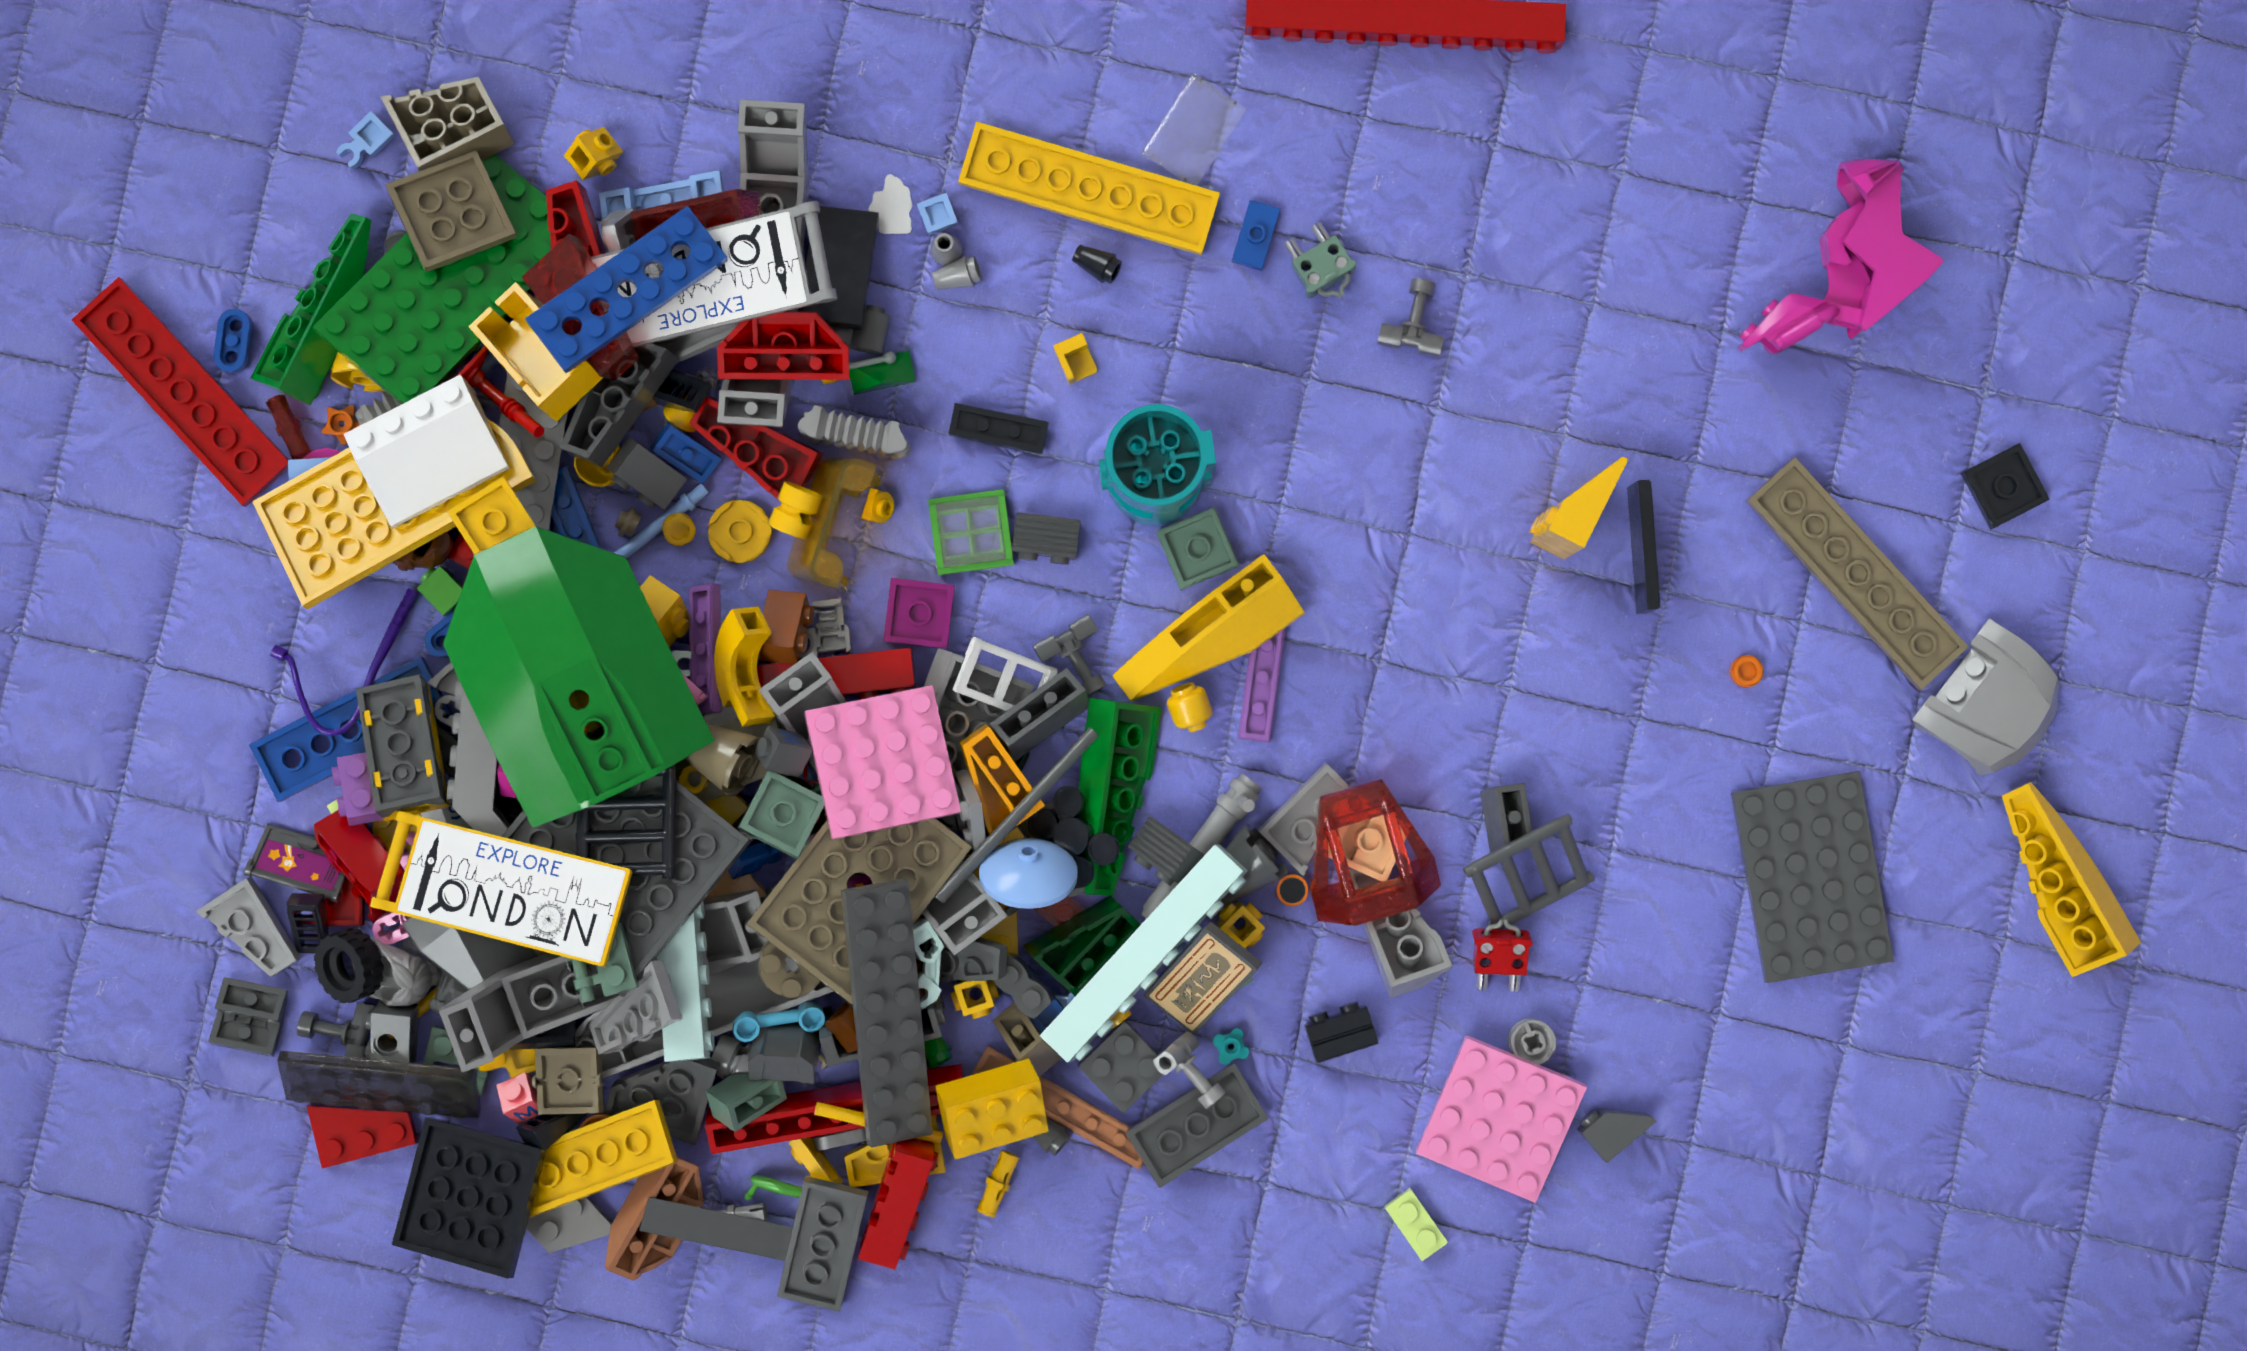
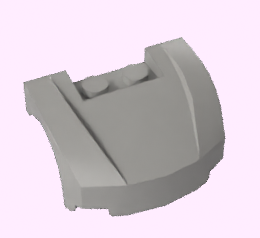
(1993, 702)

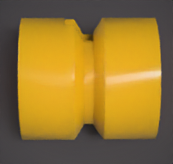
(795, 510)

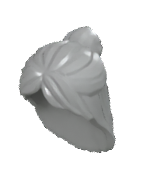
(405, 976)

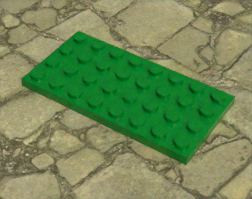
(414, 325)

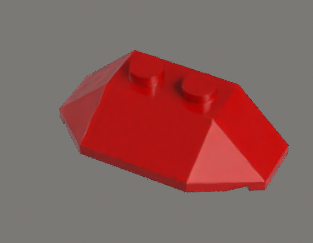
(784, 348)

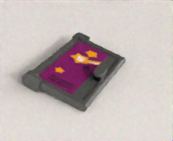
(295, 865)

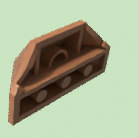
(635, 1251)

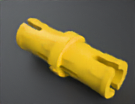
(998, 1183)

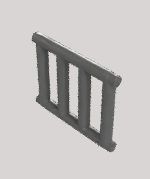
(1504, 856)

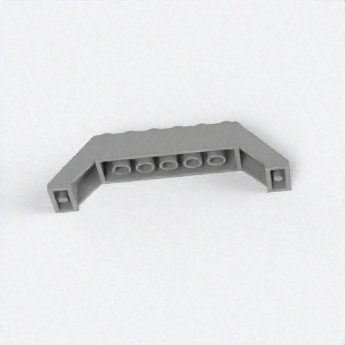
(777, 167)
(809, 686)
(475, 772)
(543, 994)

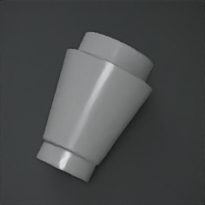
(948, 255)
(958, 274)

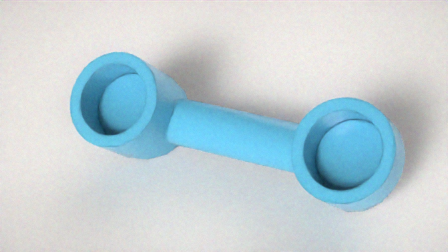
(748, 1024)

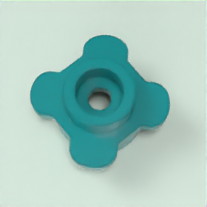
(1222, 1042)

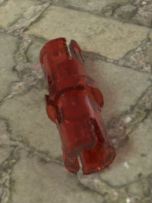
(288, 427)

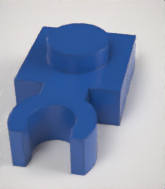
(753, 859)

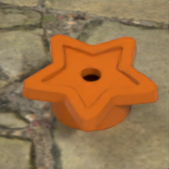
(335, 417)

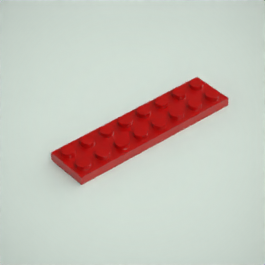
(182, 391)

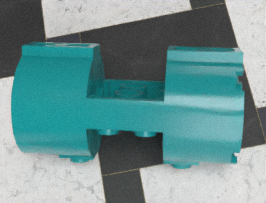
(1157, 464)

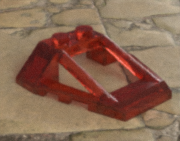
(1340, 901)

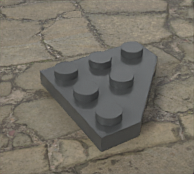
(677, 1086)

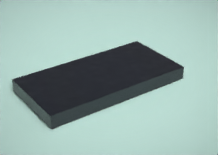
(849, 252)
(1643, 547)

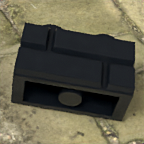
(1340, 1032)

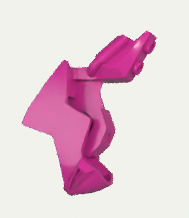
(1865, 258)

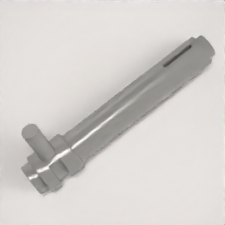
(1229, 809)

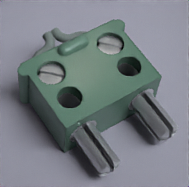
(1324, 267)

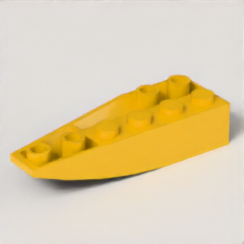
(1214, 631)

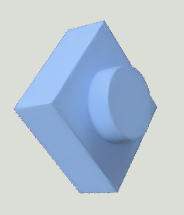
(937, 214)

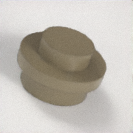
(627, 522)

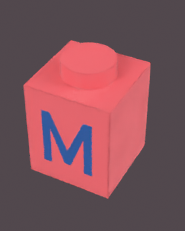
(518, 1098)

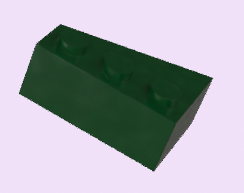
(1083, 943)

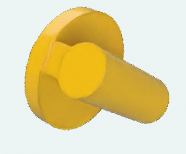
(878, 506)

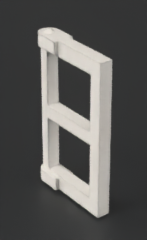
(969, 662)

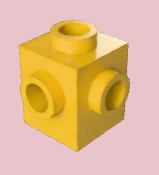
(593, 153)
(1252, 929)
(977, 1007)

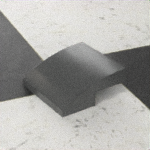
(248, 1017)

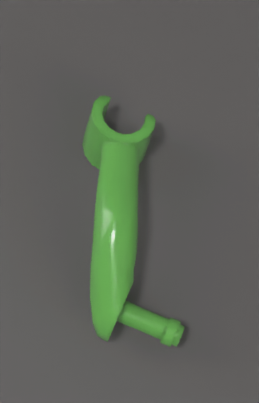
(772, 1185)

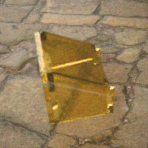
(832, 480)

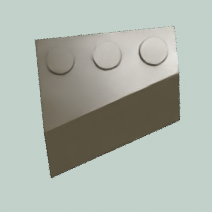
(448, 122)

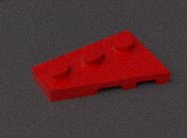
(355, 1133)

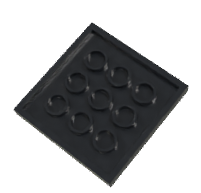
(469, 1197)

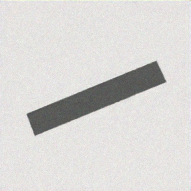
(716, 1228)

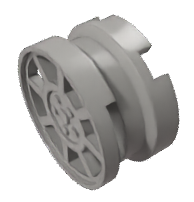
(1532, 1040)

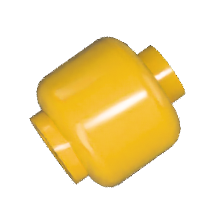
(1189, 707)

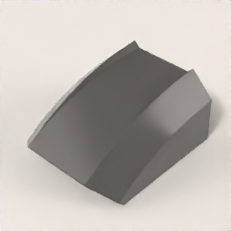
(784, 1054)

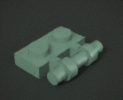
(614, 977)

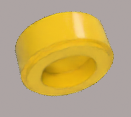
(678, 529)

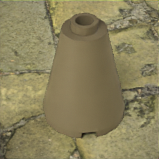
(727, 759)

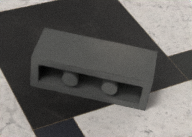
(1040, 714)

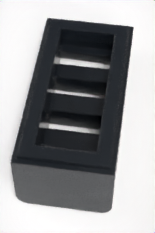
(676, 388)
(307, 902)
(547, 1128)

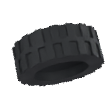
(365, 960)

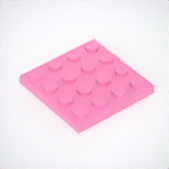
(882, 762)
(1501, 1118)

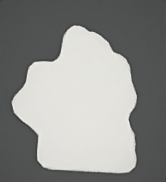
(893, 207)

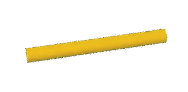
(857, 1118)

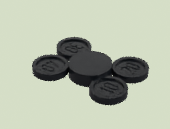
(1074, 833)

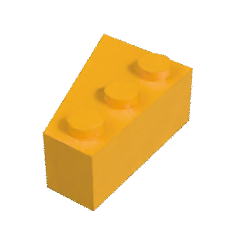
(995, 777)

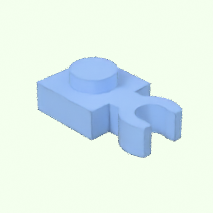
(369, 136)

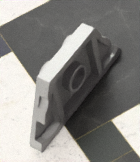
(569, 1225)

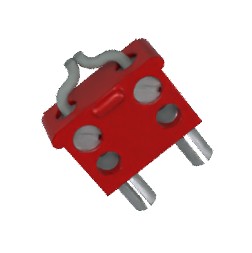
(1501, 953)

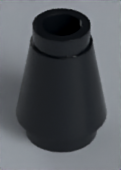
(1098, 263)

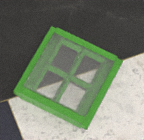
(971, 532)

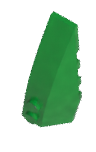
(296, 355)
(1114, 776)

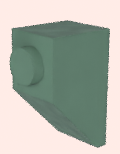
(742, 1100)

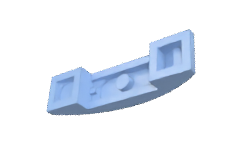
(652, 196)

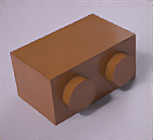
(788, 619)

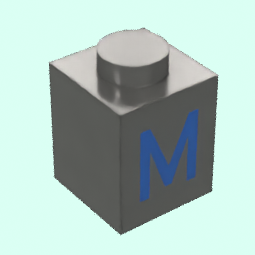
(783, 751)

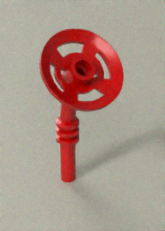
(508, 406)

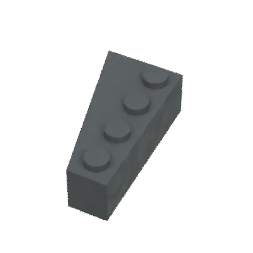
(614, 405)

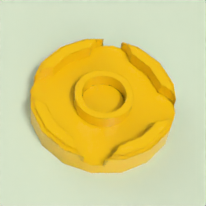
(739, 531)

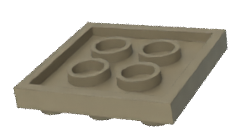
(450, 211)

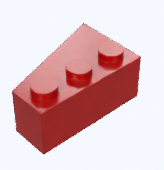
(357, 856)

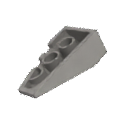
(1404, 947)

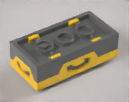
(402, 747)

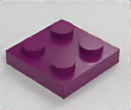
(919, 613)

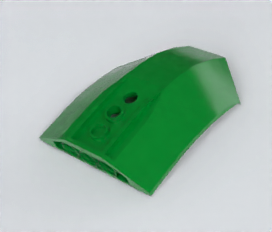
(556, 620)

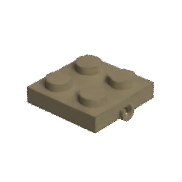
(569, 1080)

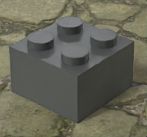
(1122, 1066)

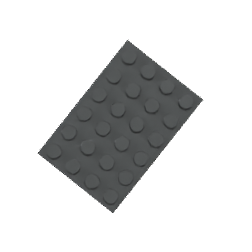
(1812, 877)

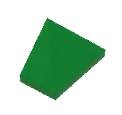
(882, 374)

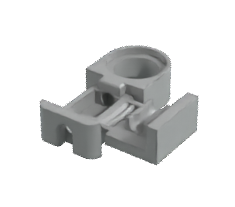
(829, 629)

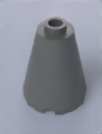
(1257, 858)

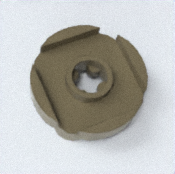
(777, 980)

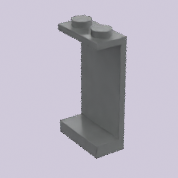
(836, 1054)

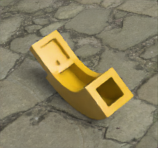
(736, 665)

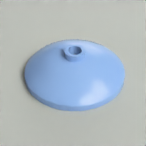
(1028, 873)

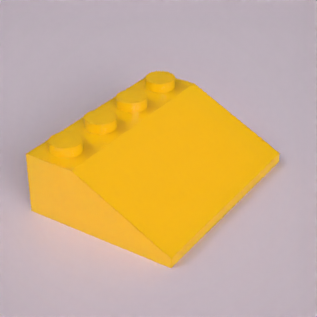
(1570, 523)

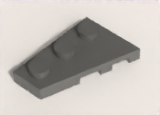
(976, 962)

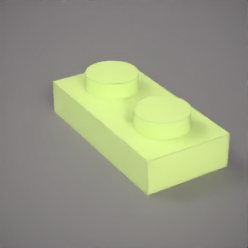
(1416, 1224)

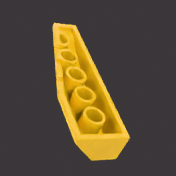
(2069, 889)

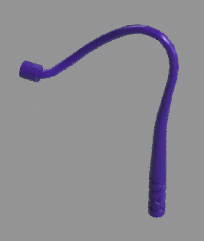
(390, 635)

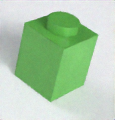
(441, 589)

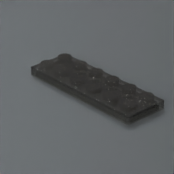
(379, 1084)

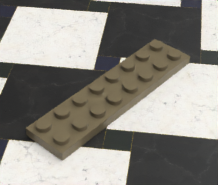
(1857, 573)

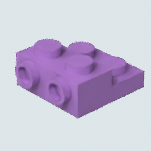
(357, 797)

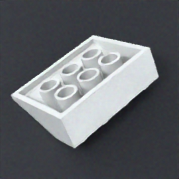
(427, 450)

